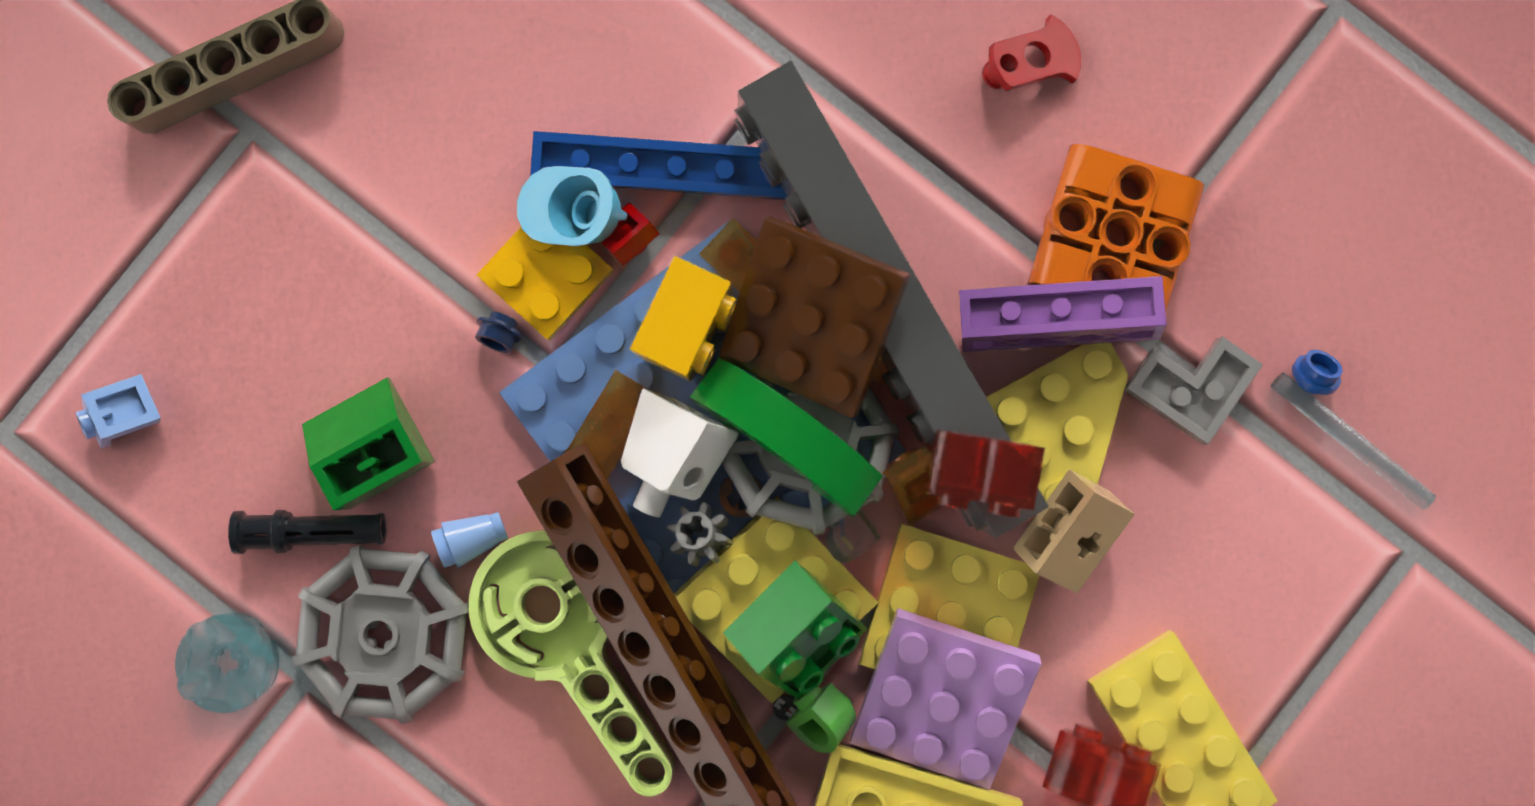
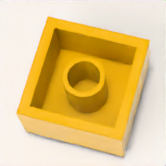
(684, 320)

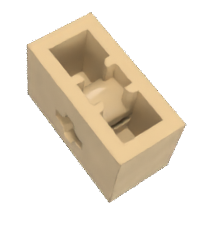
(1073, 531)

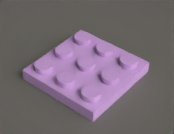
(944, 698)

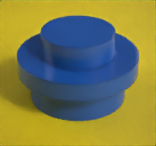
(1317, 372)

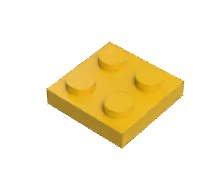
(544, 280)

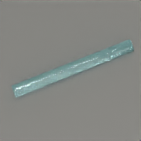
(1353, 441)

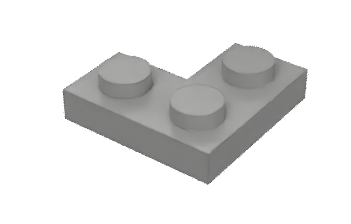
(1198, 400)

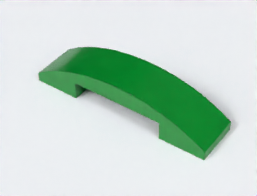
(787, 434)

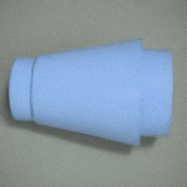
(467, 538)

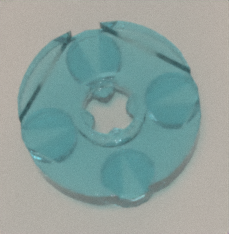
(202, 679)

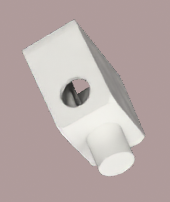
(673, 450)

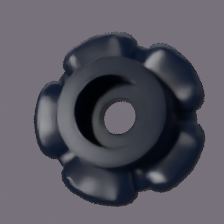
(498, 332)

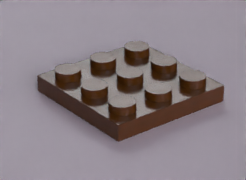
(813, 316)

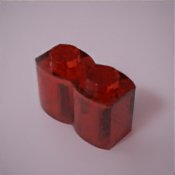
(984, 471)
(1098, 772)

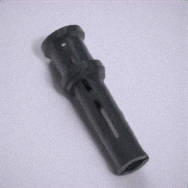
(284, 531)

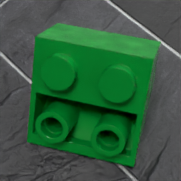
(364, 446)
(795, 631)

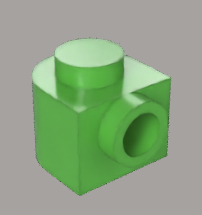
(822, 718)

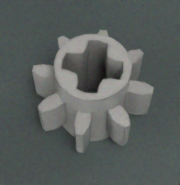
(694, 522)

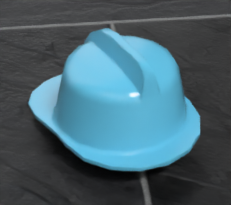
(569, 206)

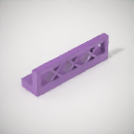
(1062, 314)

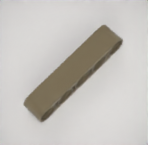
(204, 63)

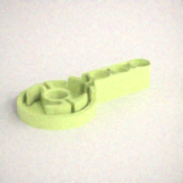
(571, 647)

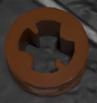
(727, 489)

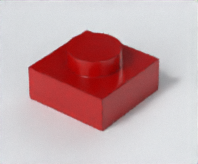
(630, 235)

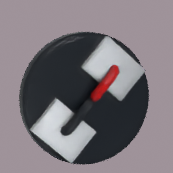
(784, 707)

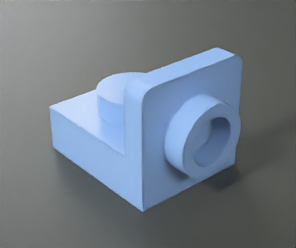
(117, 410)

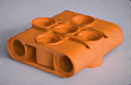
(1093, 192)

